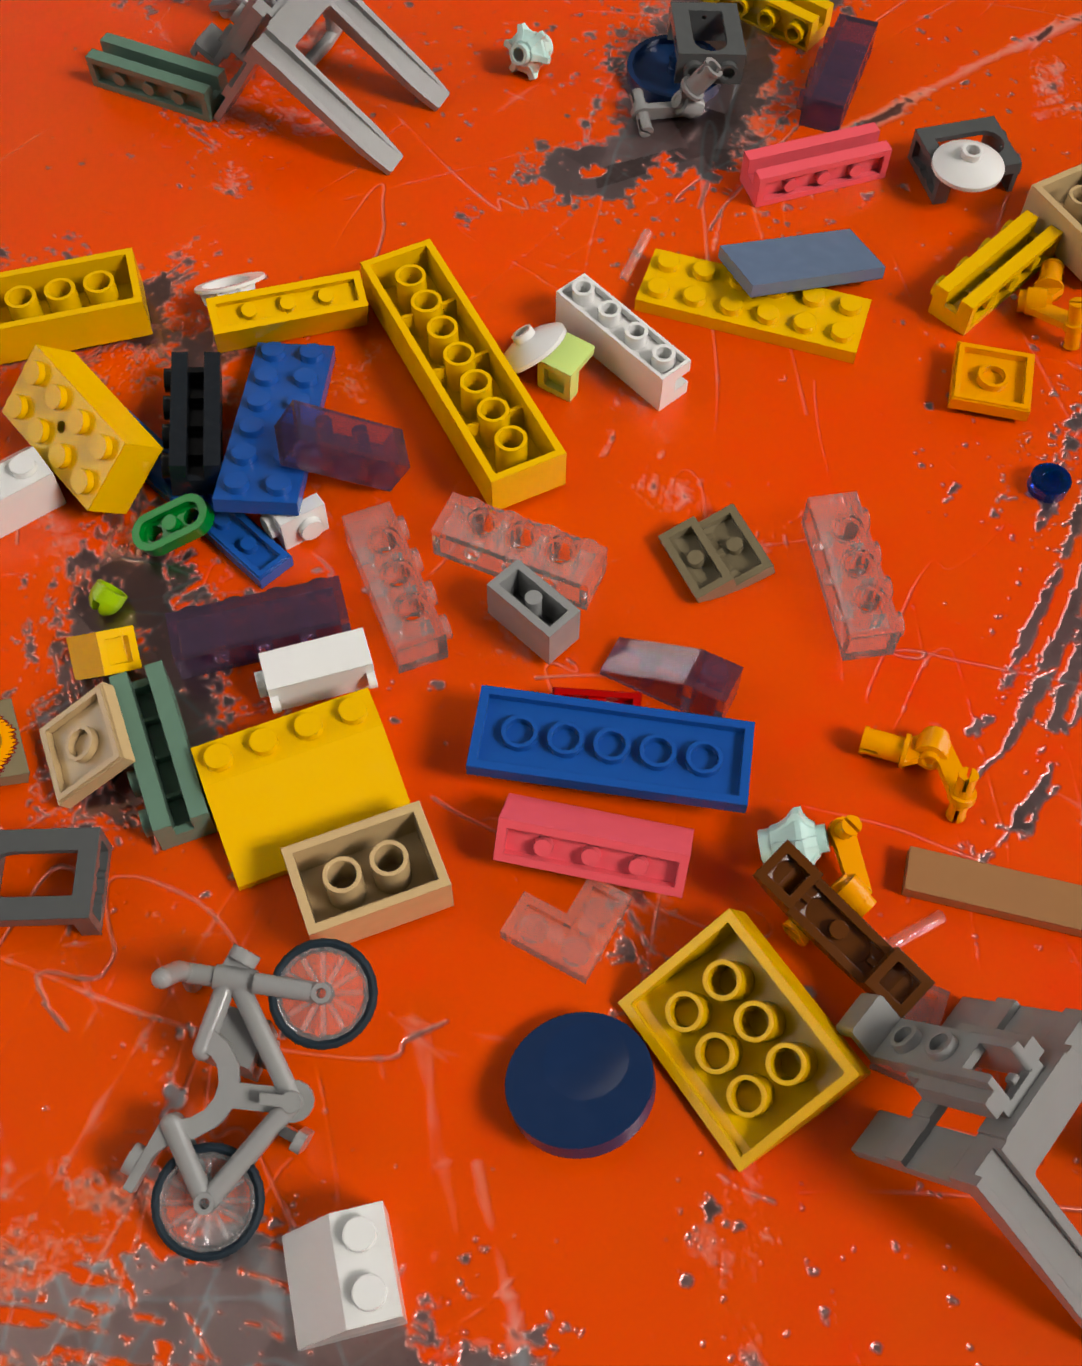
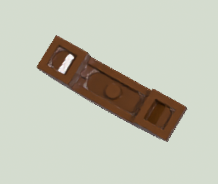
(840, 930)

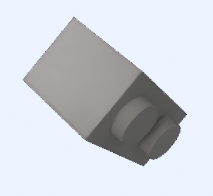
(533, 611)

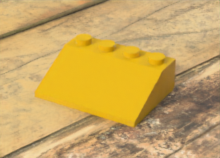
(297, 781)
(742, 1038)

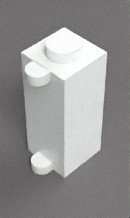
(316, 670)

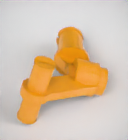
(1038, 301)
(930, 751)
(854, 882)

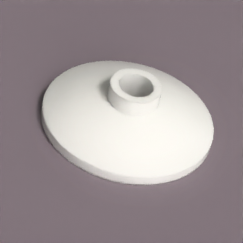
(968, 165)
(534, 344)

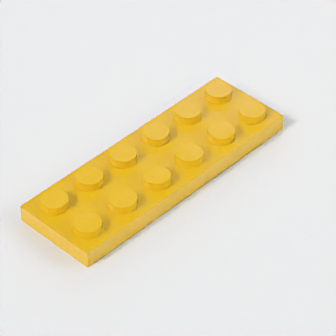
(710, 297)

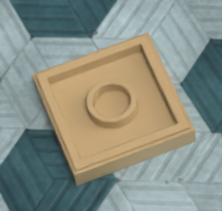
(86, 745)

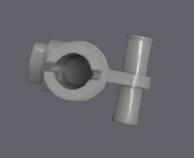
(686, 102)

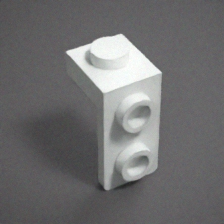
(297, 529)

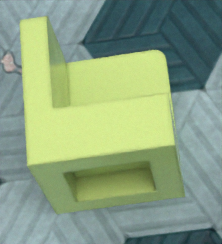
(561, 368)

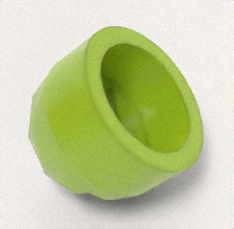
(106, 598)

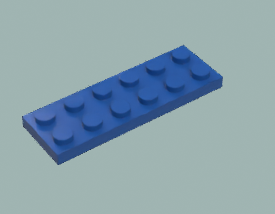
(251, 468)
(612, 748)

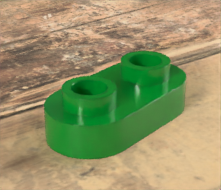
(175, 523)

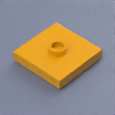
(991, 381)

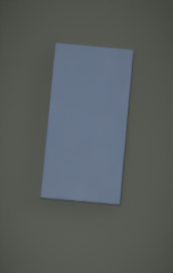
(800, 262)

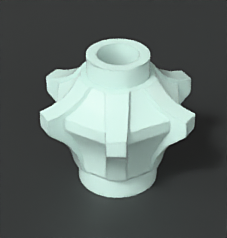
(529, 50)
(800, 831)

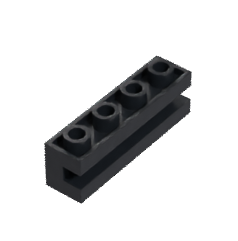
(194, 426)

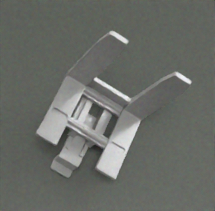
(268, 35)
(1021, 1124)

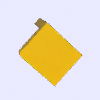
(104, 653)

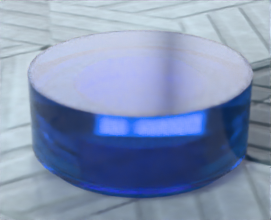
(1049, 483)

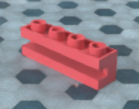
(814, 164)
(593, 845)

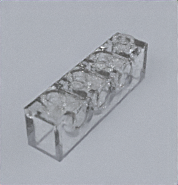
(459, 539)
(840, 546)
(410, 641)

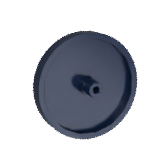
(653, 69)
(580, 1085)

